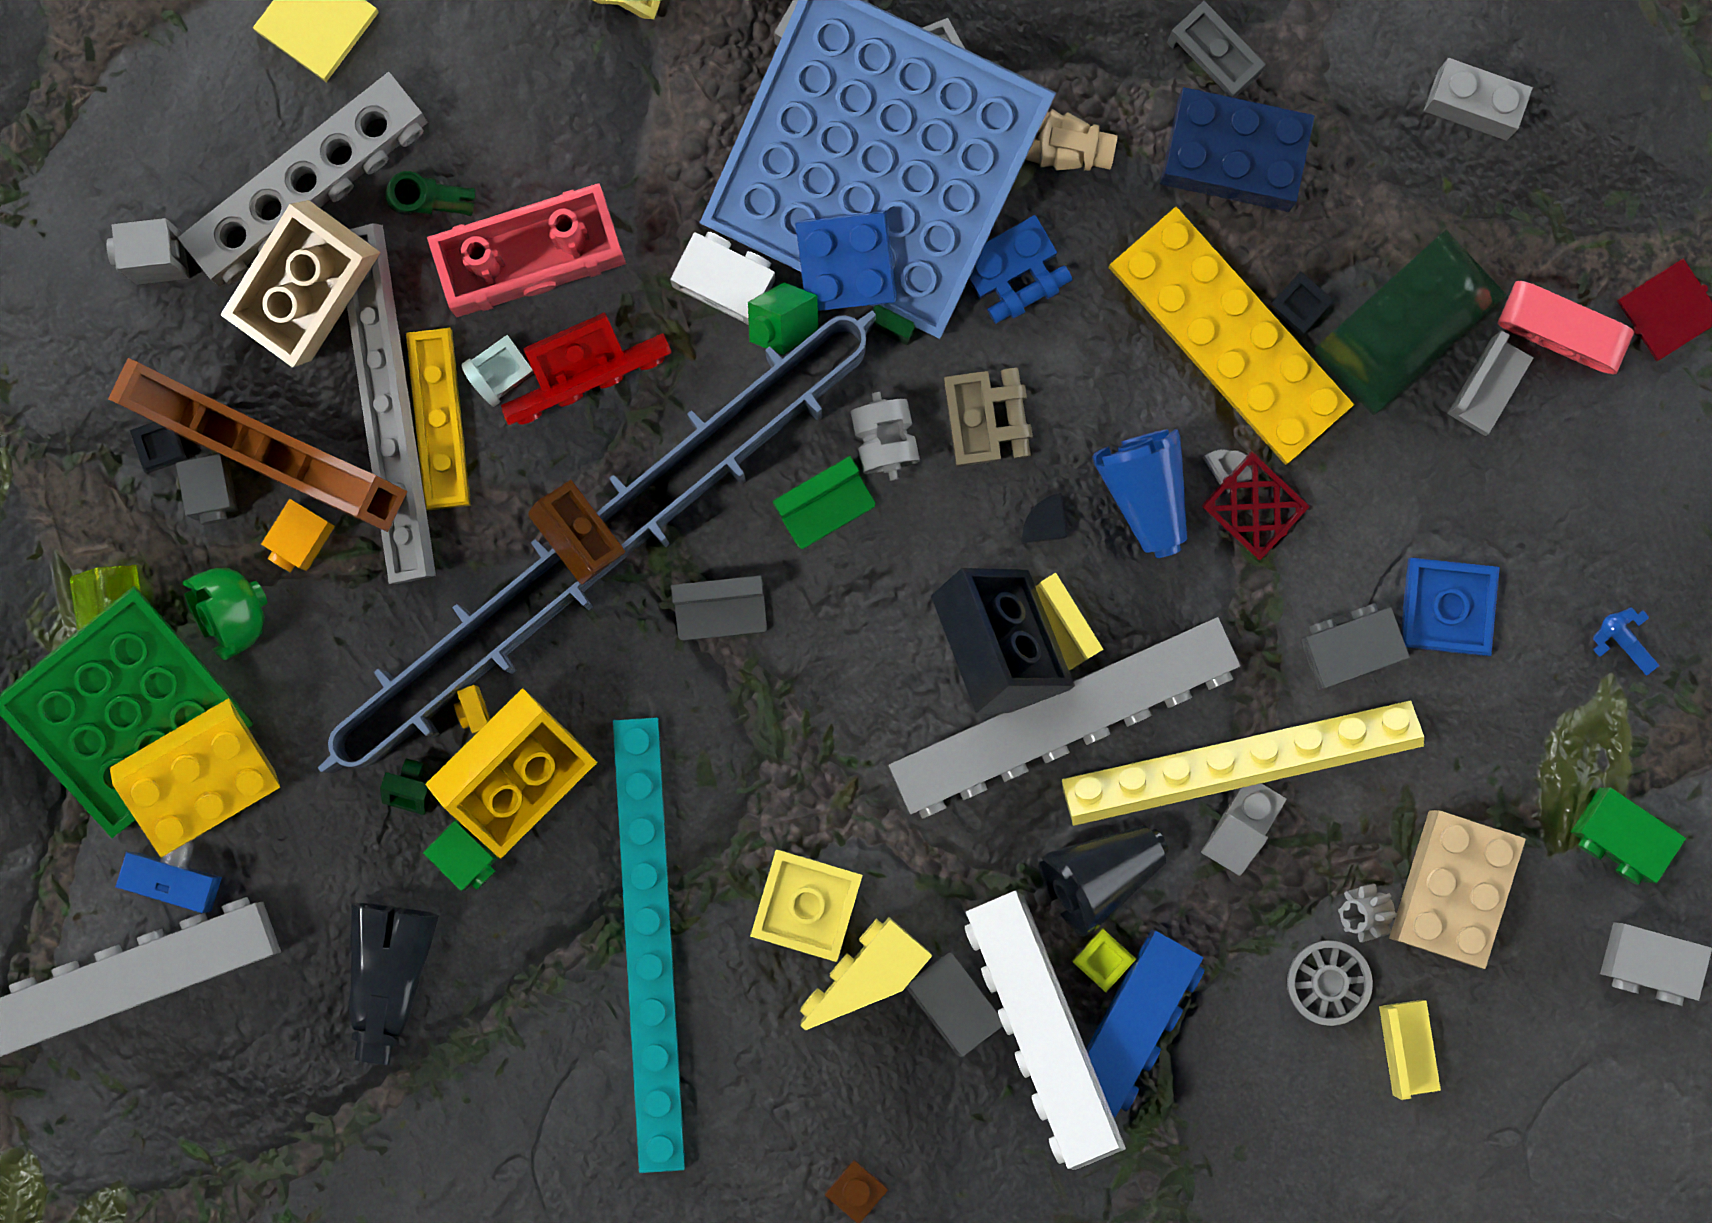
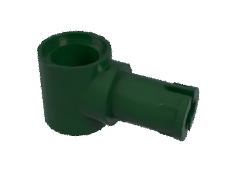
(431, 196)

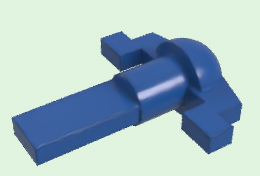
(1615, 626)

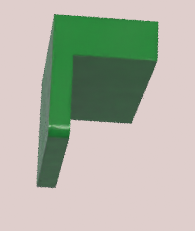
(824, 503)

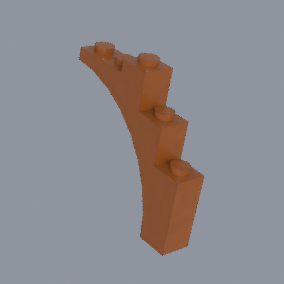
(257, 445)

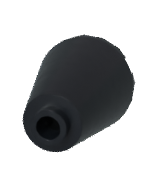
(1101, 874)

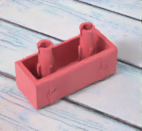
(526, 250)

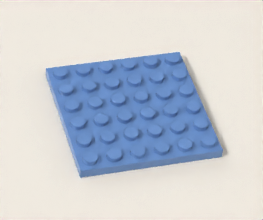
(876, 121)

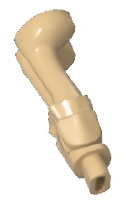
(1069, 142)

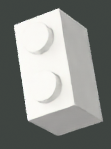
(721, 275)

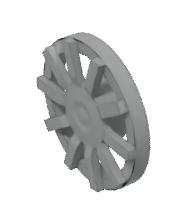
(1329, 982)

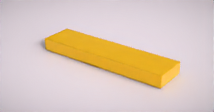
(438, 419)

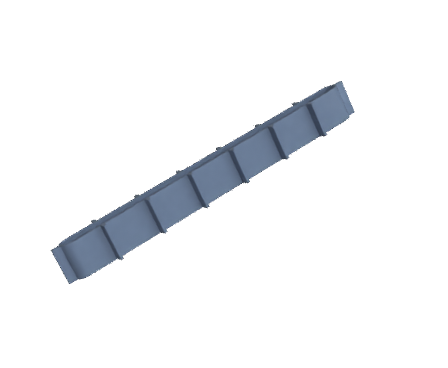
(471, 622)

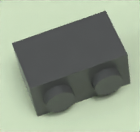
(1353, 647)

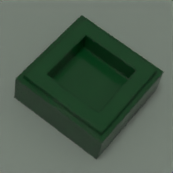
(893, 324)

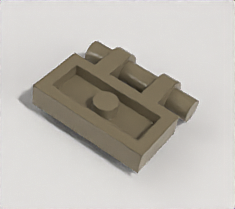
(973, 417)

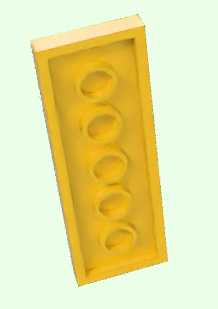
(1230, 335)

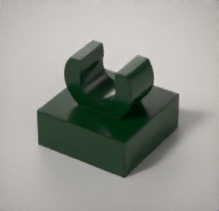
(406, 790)

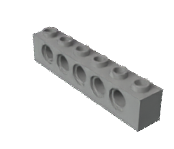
(312, 155)

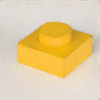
(471, 709)

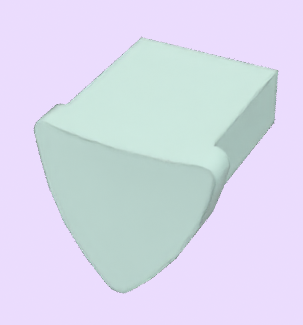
(497, 370)

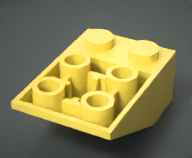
(876, 972)

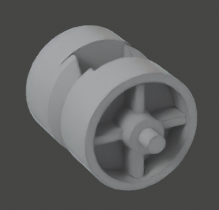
(885, 436)

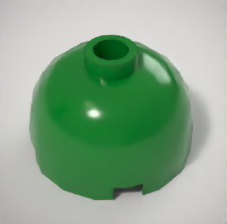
(227, 609)

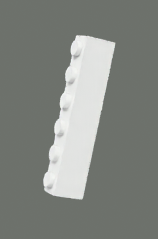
(1044, 1031)

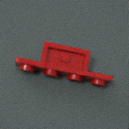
(577, 362)

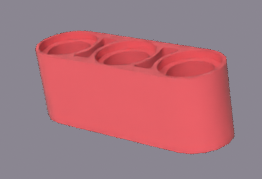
(1566, 327)

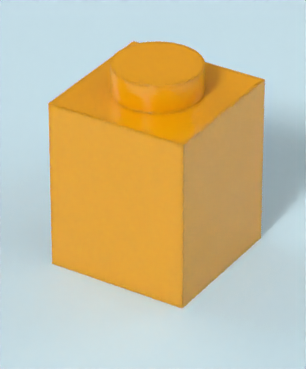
(296, 537)

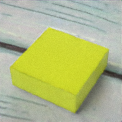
(1103, 960)

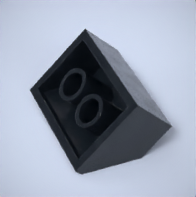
(1001, 639)

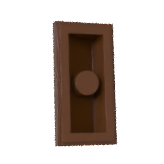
(575, 532)

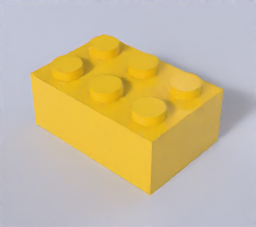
(510, 773)
(194, 778)

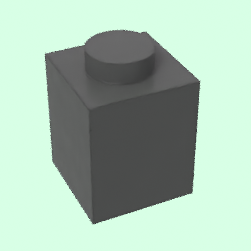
(207, 488)

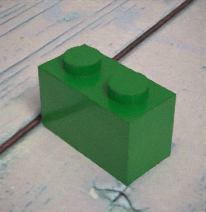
(1627, 836)

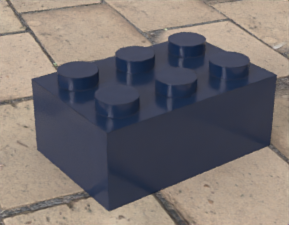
(1237, 149)

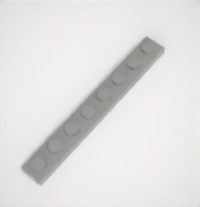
(389, 414)

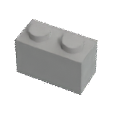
(1478, 99)
(148, 251)
(1655, 961)

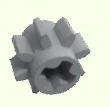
(1367, 912)

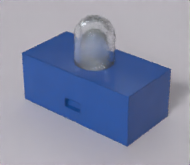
(169, 879)

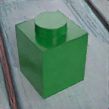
(782, 318)
(462, 857)

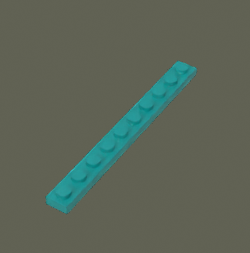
(649, 945)

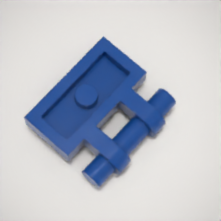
(1011, 256)

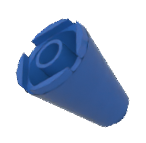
(1149, 488)

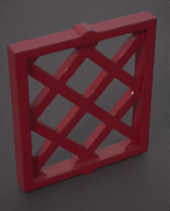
(1230, 482)

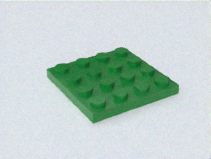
(106, 698)

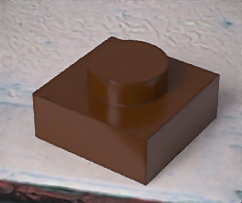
(856, 1191)

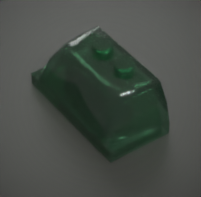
(1409, 322)

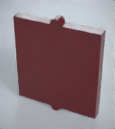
(1668, 309)

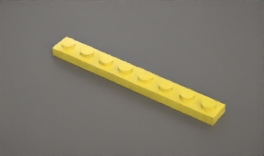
(1242, 763)

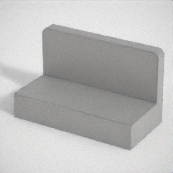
(1490, 384)

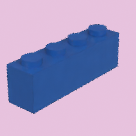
(1138, 1016)

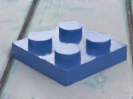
(847, 260)

